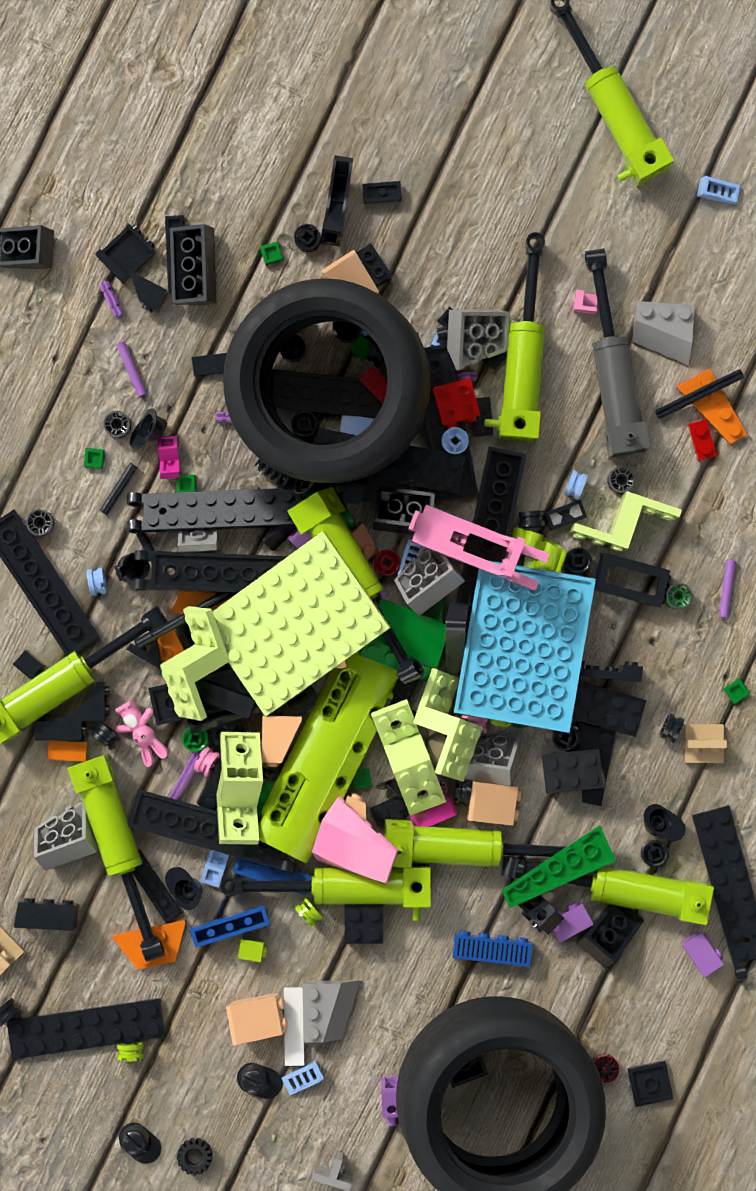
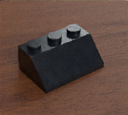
(396, 508)
(47, 914)

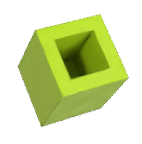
(252, 949)

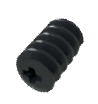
(281, 478)

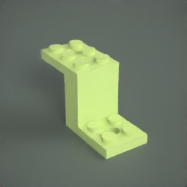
(625, 522)
(194, 663)
(434, 715)
(408, 757)
(239, 788)

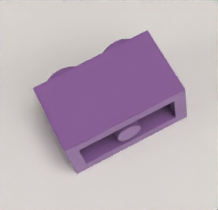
(574, 921)
(702, 953)

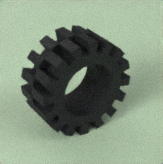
(189, 1167)

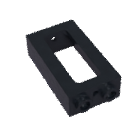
(602, 586)

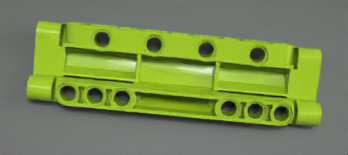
(325, 754)

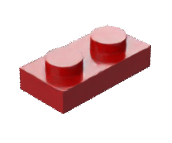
(375, 383)
(702, 440)

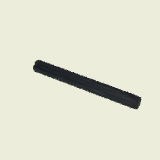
(699, 394)

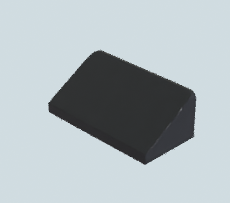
(278, 536)

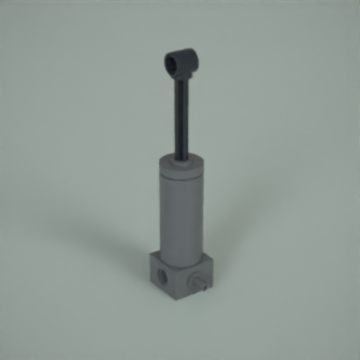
(615, 373)

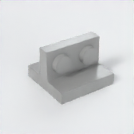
(198, 541)
(333, 1176)

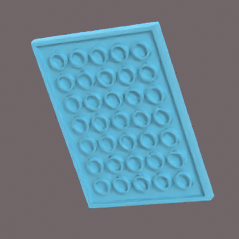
(525, 648)

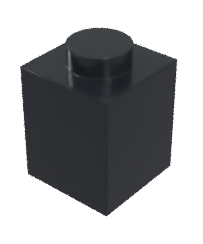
(29, 664)

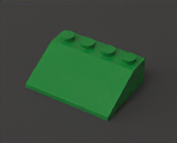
(419, 636)

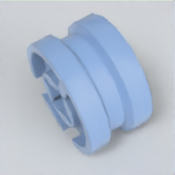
(460, 446)
(575, 485)
(97, 581)

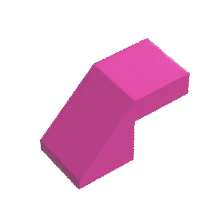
(169, 457)
(435, 814)

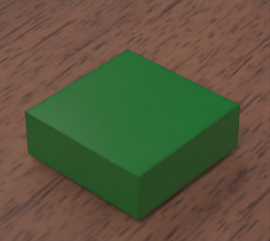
(271, 253)
(361, 348)
(94, 458)
(186, 483)
(736, 691)
(362, 779)

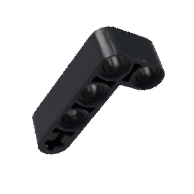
(456, 636)

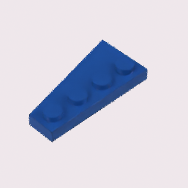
(262, 872)

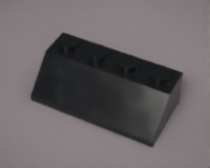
(193, 265)

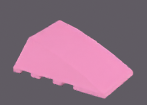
(353, 845)

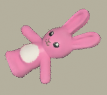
(142, 734)

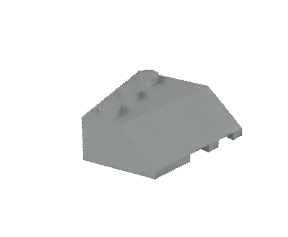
(664, 328)
(476, 335)
(428, 580)
(495, 758)
(64, 838)
(327, 1008)

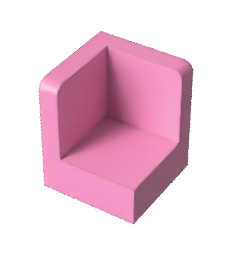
(585, 303)

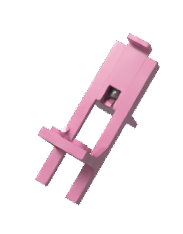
(449, 534)

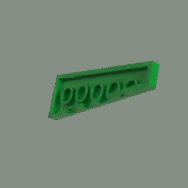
(572, 862)

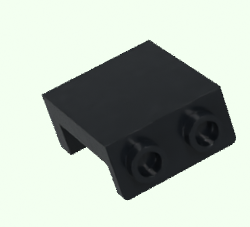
(126, 253)

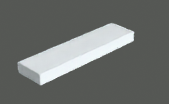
(294, 1033)

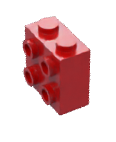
(456, 403)

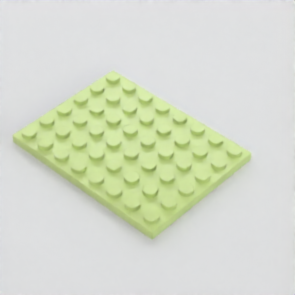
(297, 623)

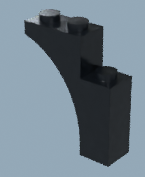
(337, 201)
(72, 726)

